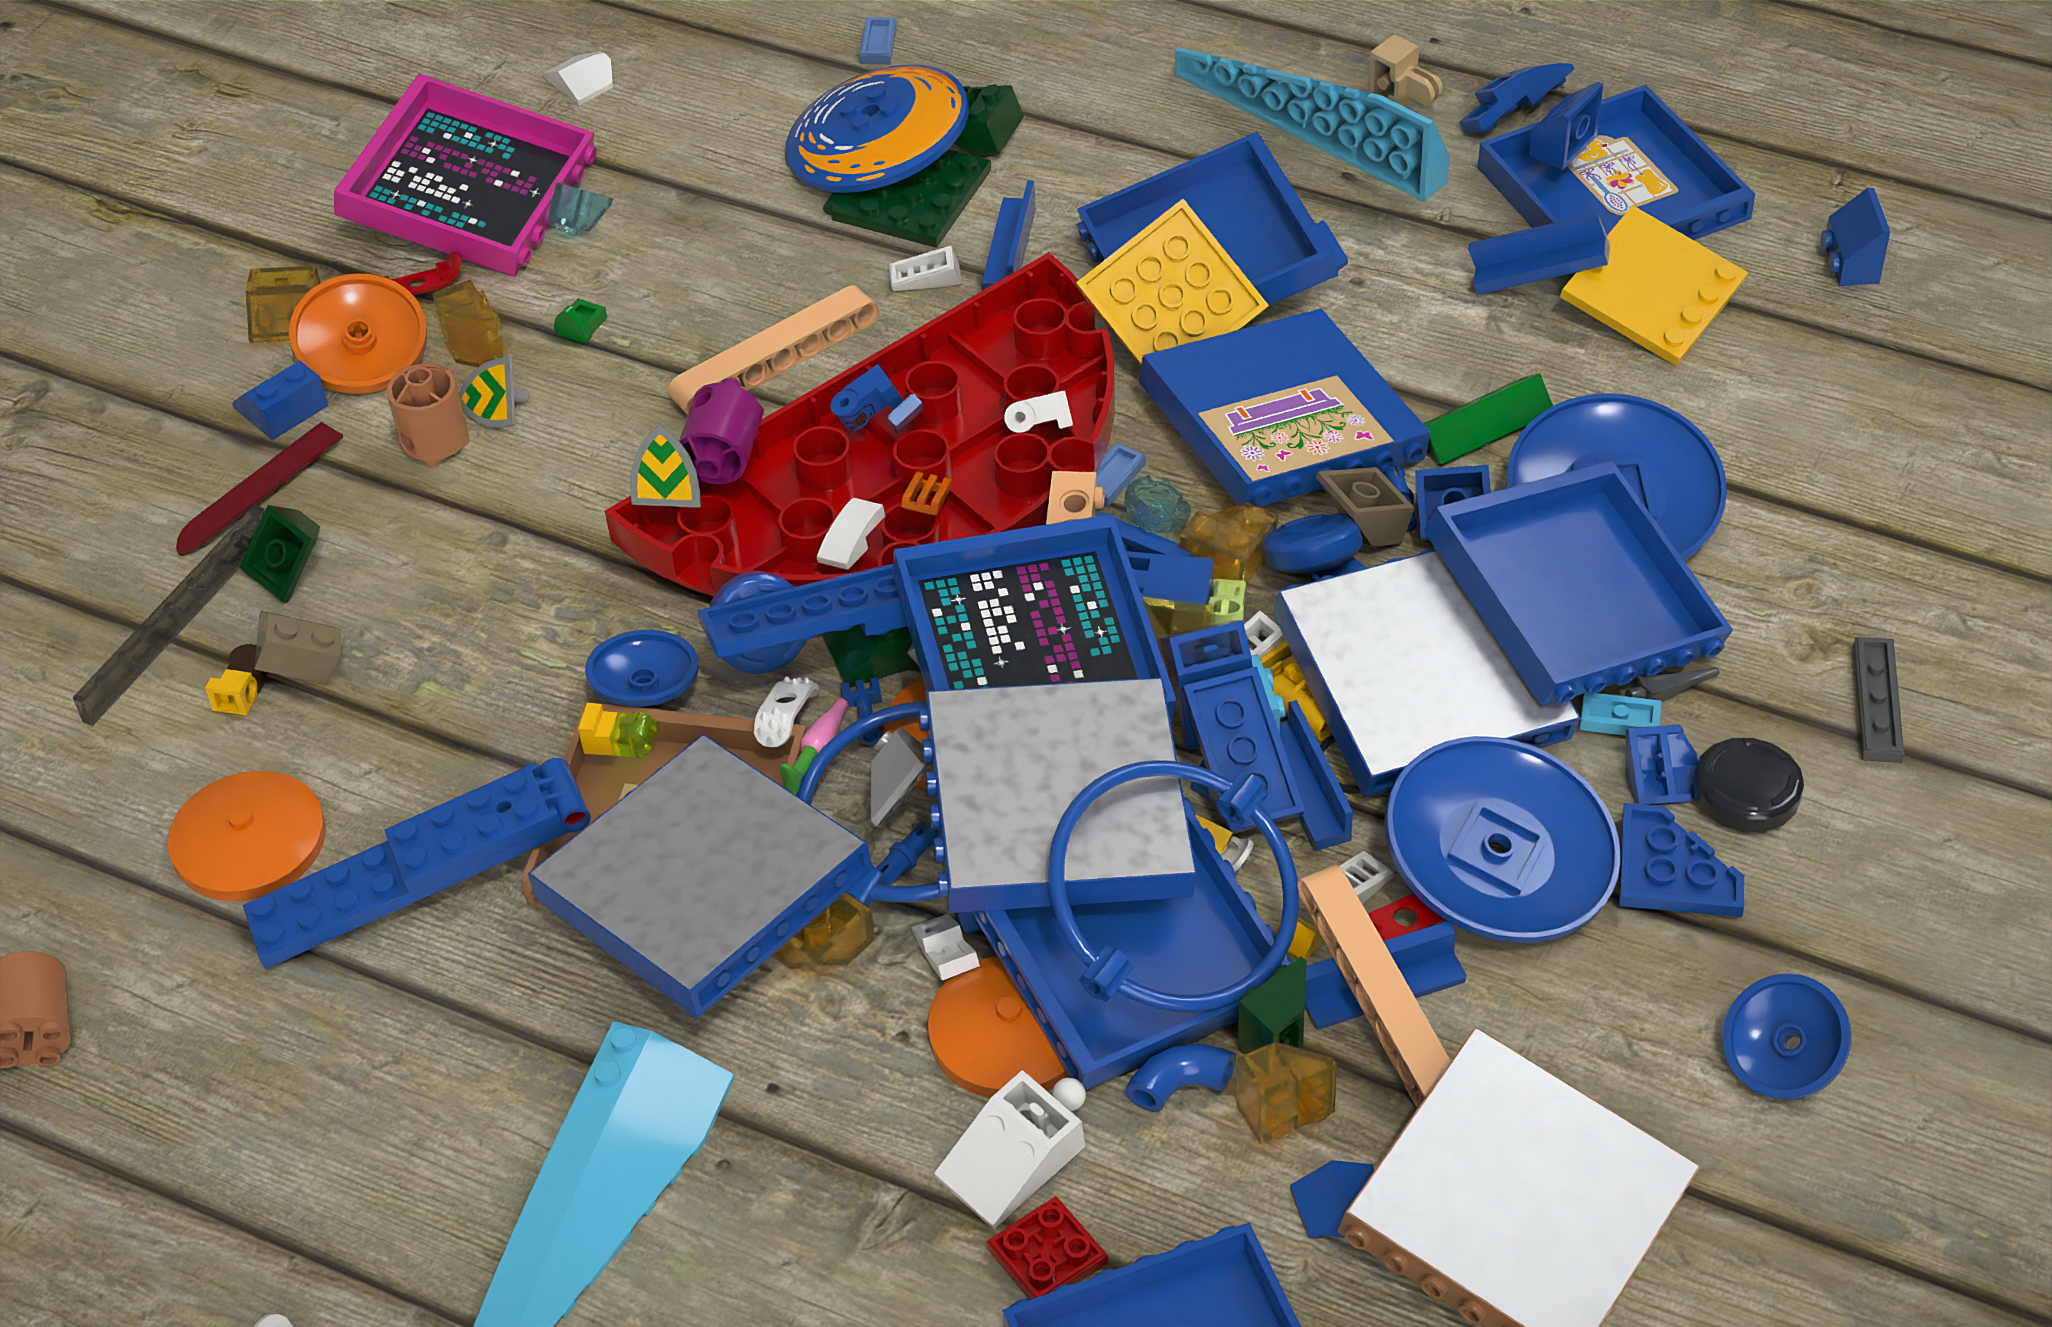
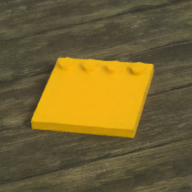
(1171, 286)
(1656, 286)

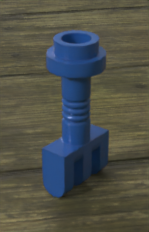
(863, 700)

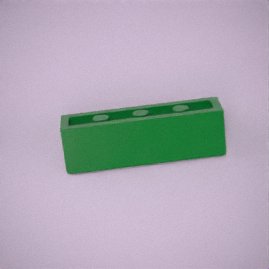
(1487, 418)

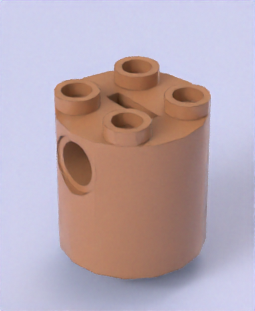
(427, 412)
(33, 1009)

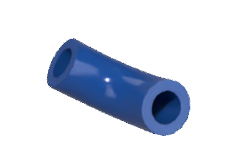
(1179, 1068)

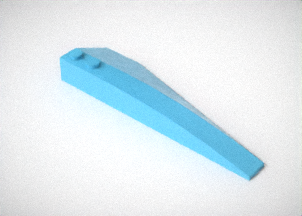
(1335, 118)
(615, 1153)

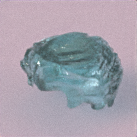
(1155, 505)

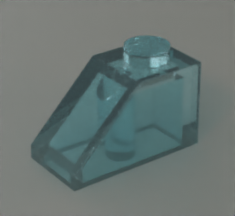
(576, 208)

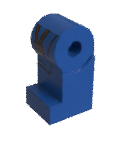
(864, 399)

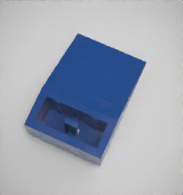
(1202, 656)

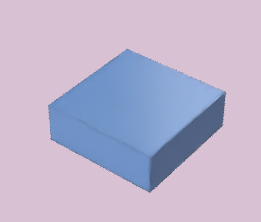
(905, 413)

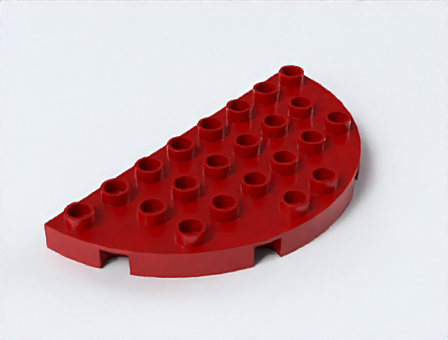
(966, 368)

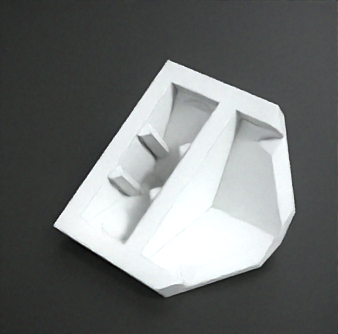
(582, 76)

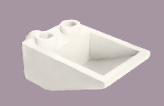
(1008, 1157)

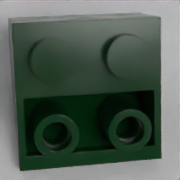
(991, 119)
(1274, 1010)

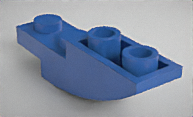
(1511, 91)

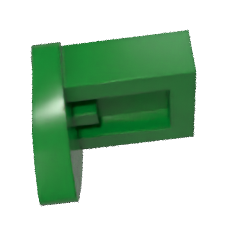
(580, 320)

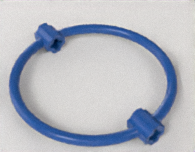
(871, 885)
(1109, 968)

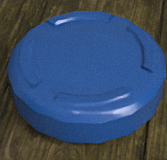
(1312, 543)
(748, 586)

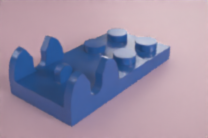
(1241, 735)

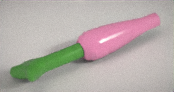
(812, 742)

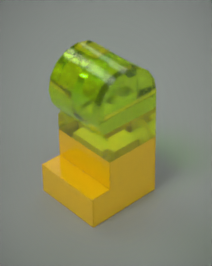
(616, 732)

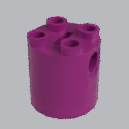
(721, 431)

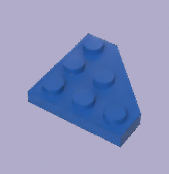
(1673, 868)

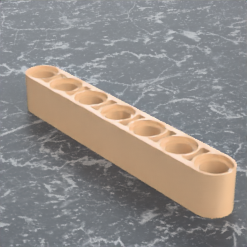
(781, 345)
(1374, 980)

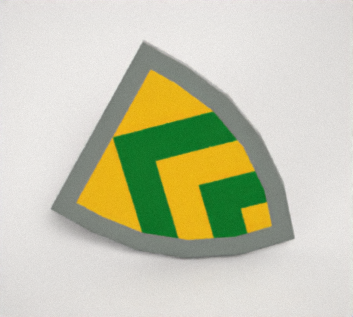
(490, 394)
(664, 473)

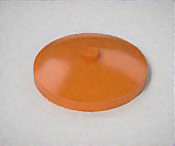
(358, 332)
(246, 835)
(987, 1032)

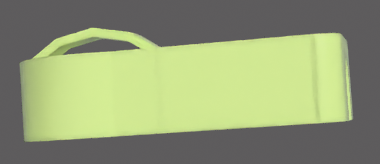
(1229, 599)

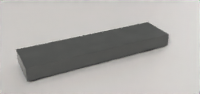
(1878, 700)

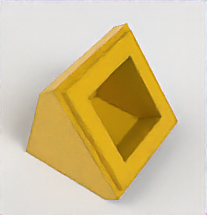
(1305, 940)

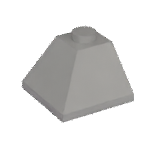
(894, 772)

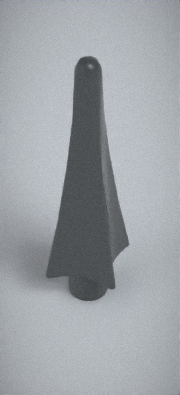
(1667, 685)

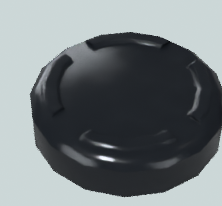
(1748, 784)

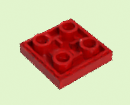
(1046, 1250)

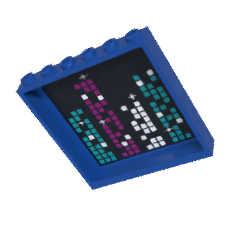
(1028, 608)

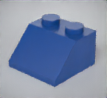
(1567, 127)
(1857, 240)
(283, 400)
(1446, 486)

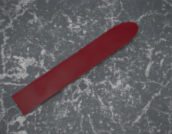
(256, 487)

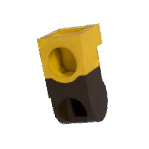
(239, 683)

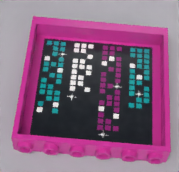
(464, 174)

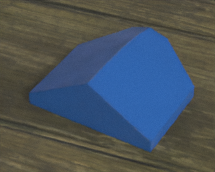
(1660, 765)
(1327, 1194)

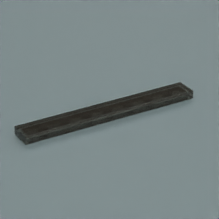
(166, 620)

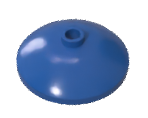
(642, 668)
(1768, 1017)

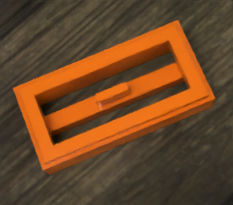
(927, 487)

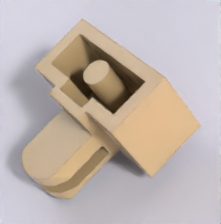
(1398, 77)

